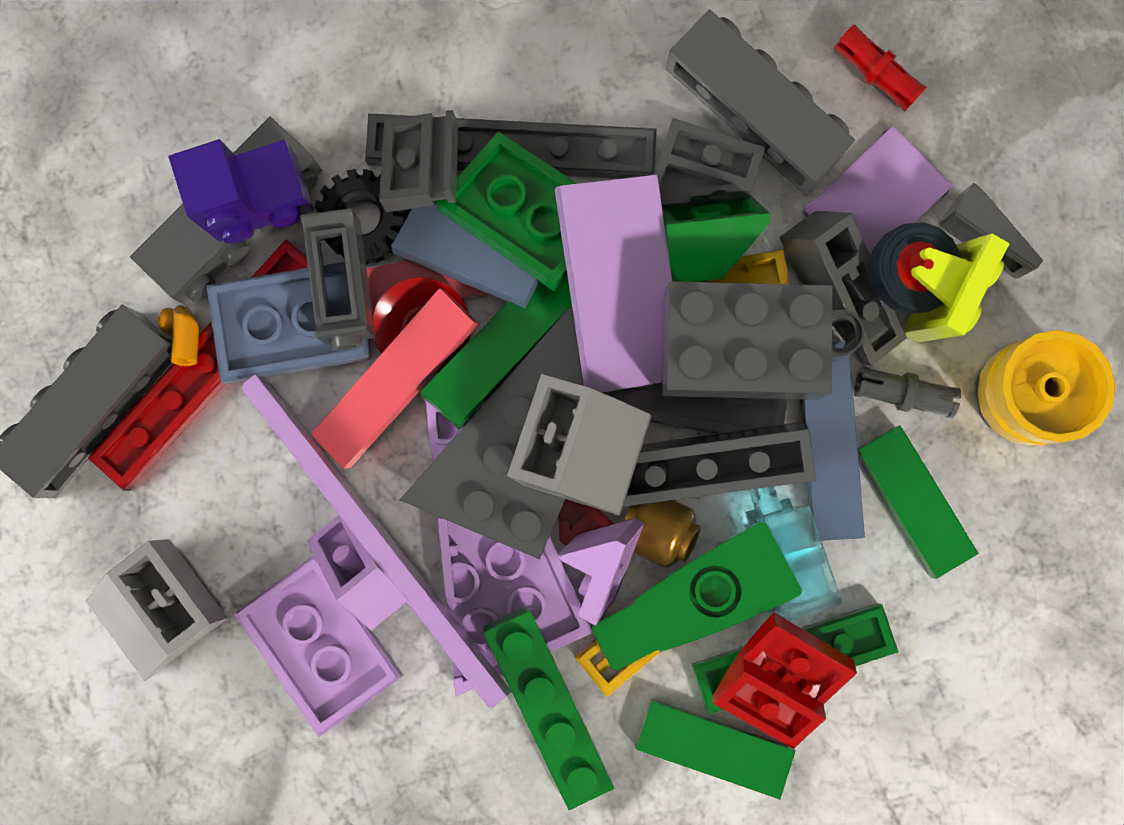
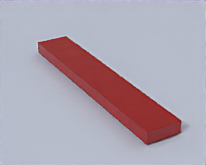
(174, 399)

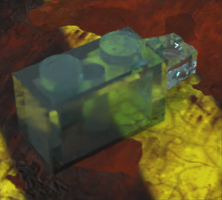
(803, 550)

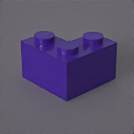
(242, 191)

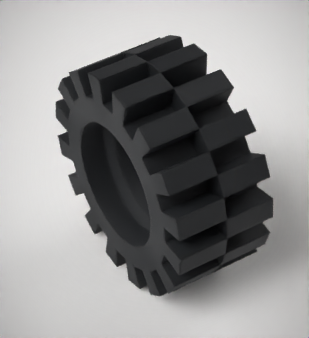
(354, 189)

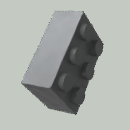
(747, 340)

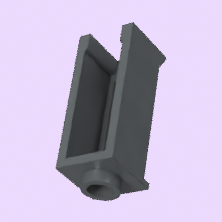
(347, 330)

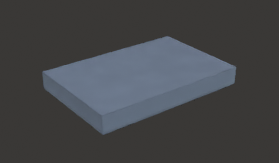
(450, 250)
(270, 327)

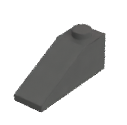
(831, 251)

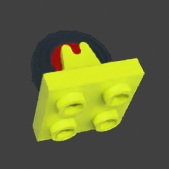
(934, 279)

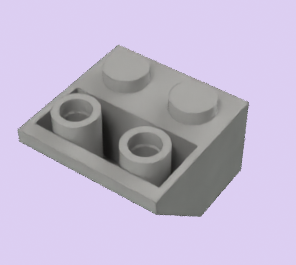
(579, 444)
(154, 606)

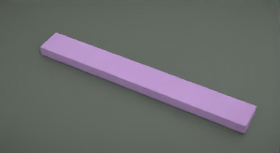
(377, 542)

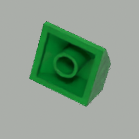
(711, 236)

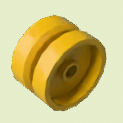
(1046, 389)

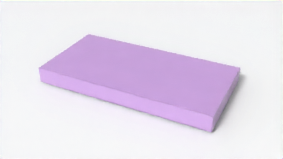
(616, 278)

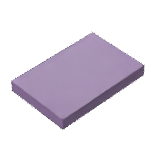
(317, 647)

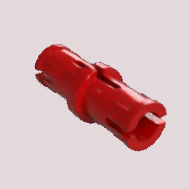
(879, 67)

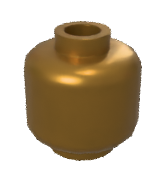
(667, 531)

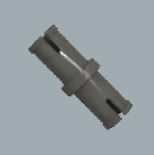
(907, 392)

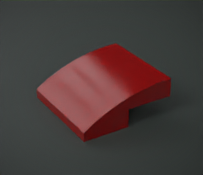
(783, 681)

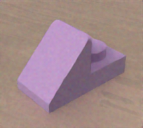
(604, 559)

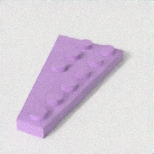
(494, 580)

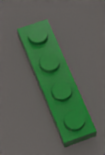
(548, 707)

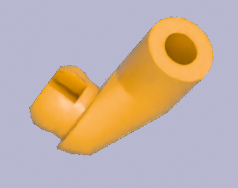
(185, 334)

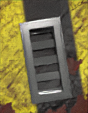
(977, 215)

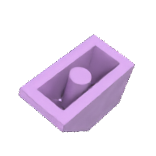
(354, 574)

